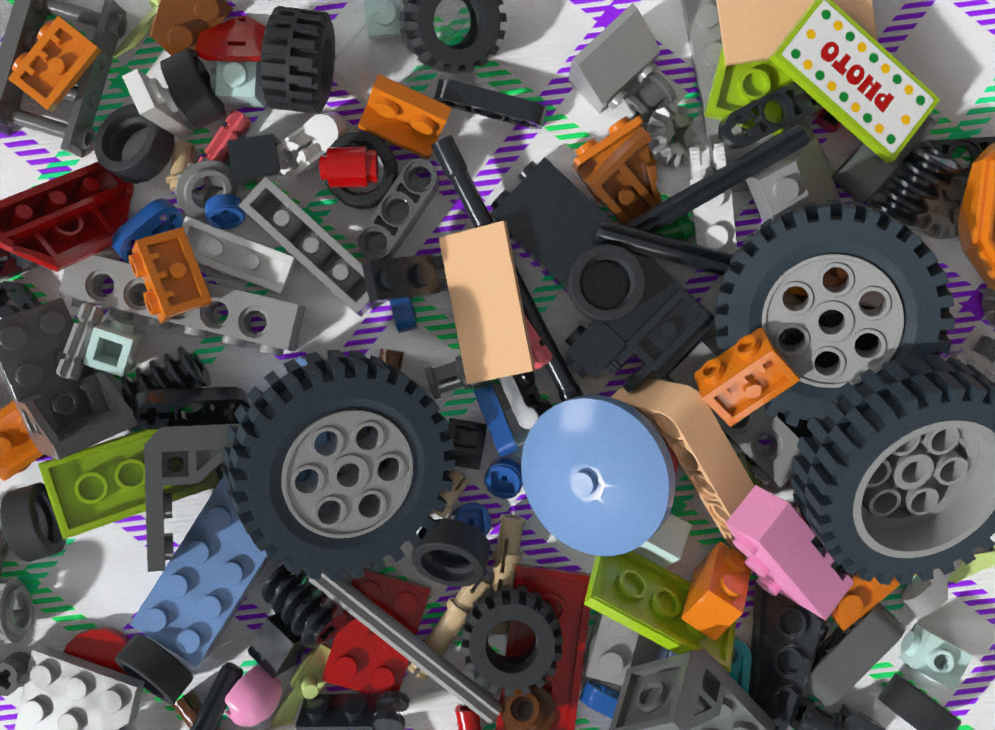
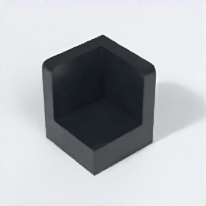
(253, 158)
(276, 646)

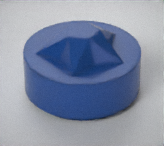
(223, 211)
(504, 478)
(475, 515)

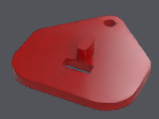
(232, 41)

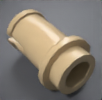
(179, 160)
(460, 482)

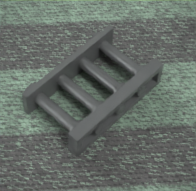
(21, 35)

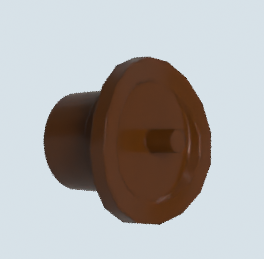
(529, 711)

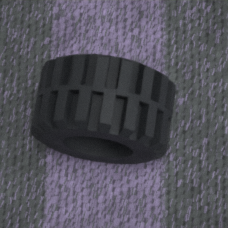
(467, 54)
(297, 59)
(519, 671)

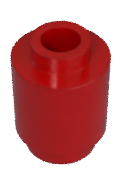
(349, 167)

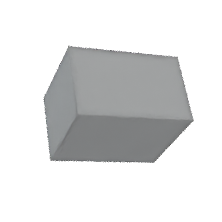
(512, 421)

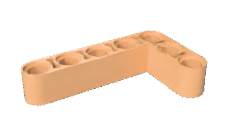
(697, 443)

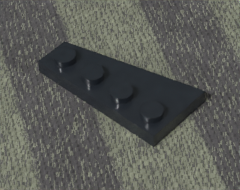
(782, 654)

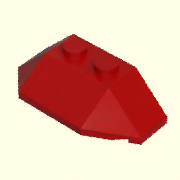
(65, 217)

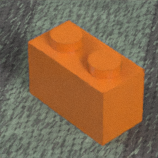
(717, 591)

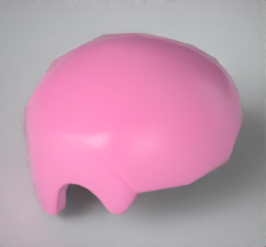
(253, 697)

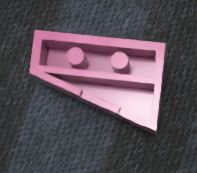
(782, 553)

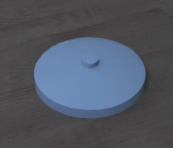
(598, 475)

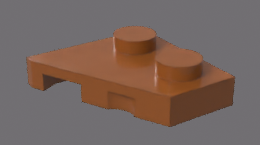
(181, 22)
(627, 179)

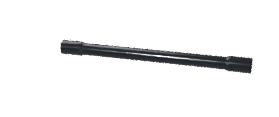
(457, 172)

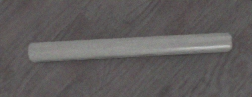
(410, 646)

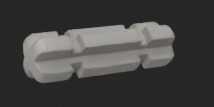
(78, 342)

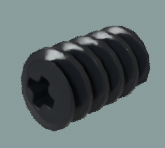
(917, 184)
(176, 374)
(302, 609)

